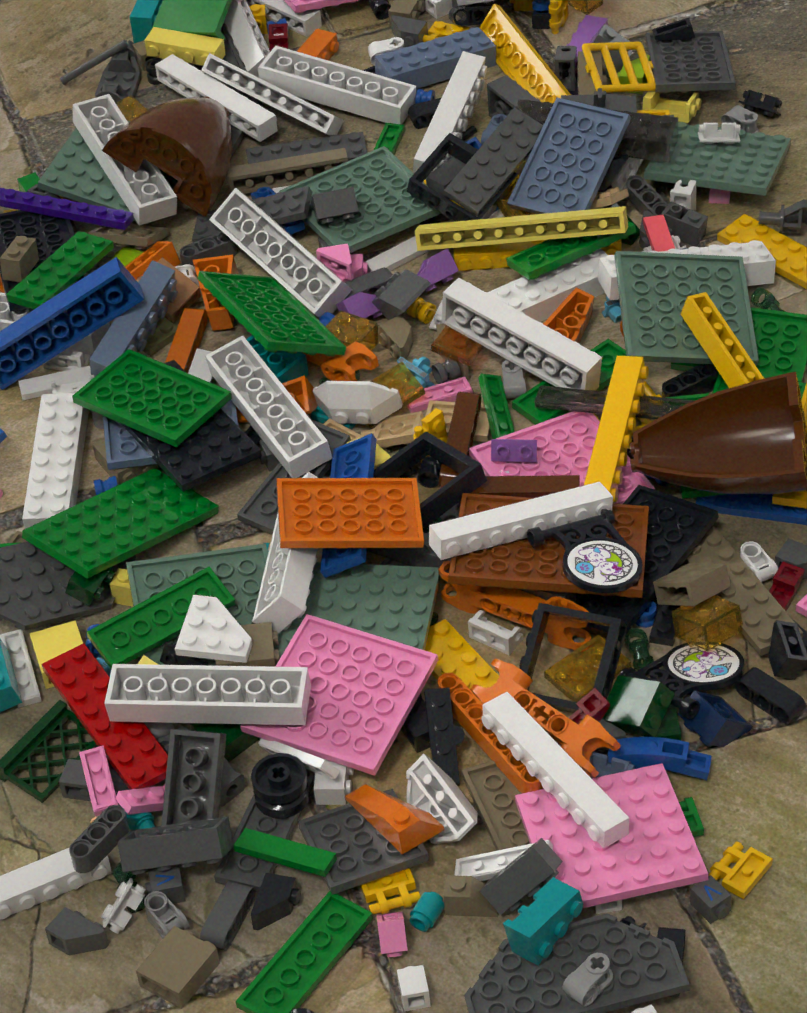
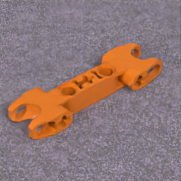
(344, 366)
(516, 607)
(575, 739)

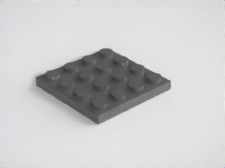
(359, 847)

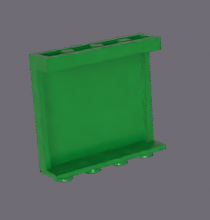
(193, 16)

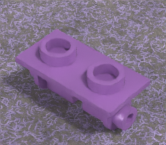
(513, 450)

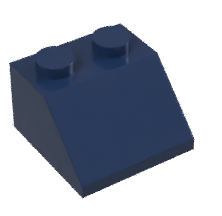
(716, 721)

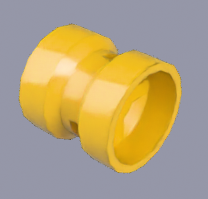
(423, 310)

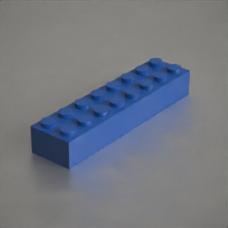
(66, 320)

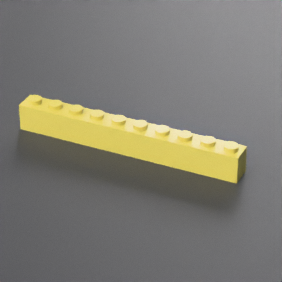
(522, 228)

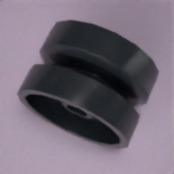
(280, 785)

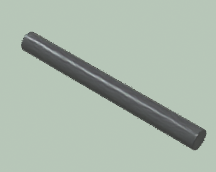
(93, 62)

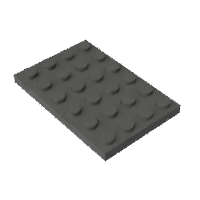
(691, 63)

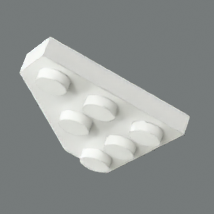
(212, 632)

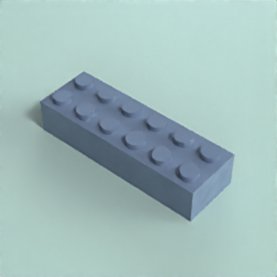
(434, 59)
(136, 324)

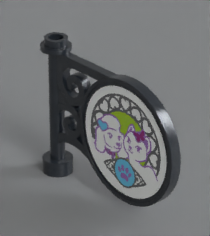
(594, 560)
(692, 670)

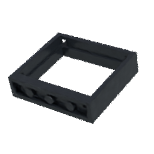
(462, 152)
(469, 479)
(609, 658)

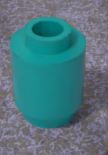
(426, 911)

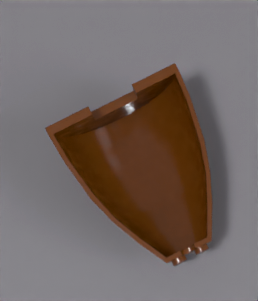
(184, 140)
(730, 441)

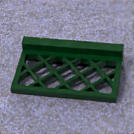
(31, 744)

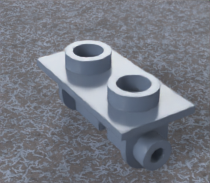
(604, 768)

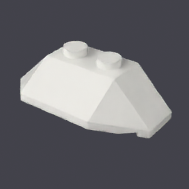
(357, 401)
(441, 797)

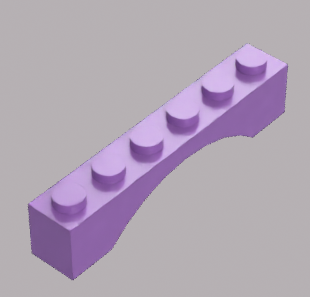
(433, 269)

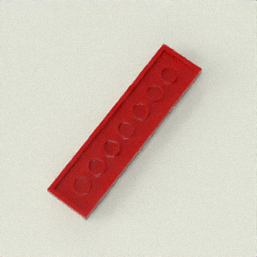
(127, 745)

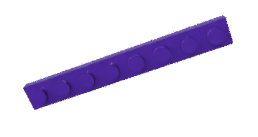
(65, 209)

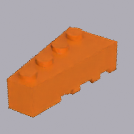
(218, 315)
(572, 315)

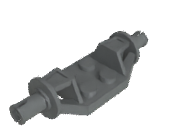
(121, 75)
(787, 219)

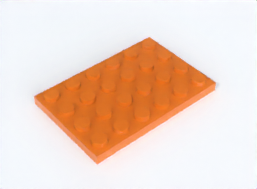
(349, 513)

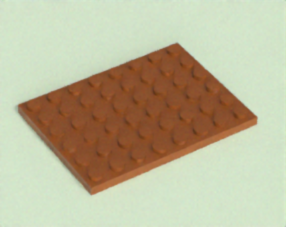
(539, 567)

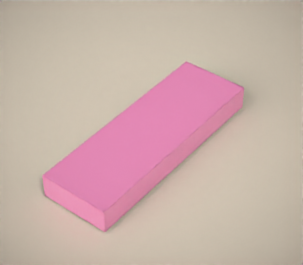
(441, 392)
(98, 779)

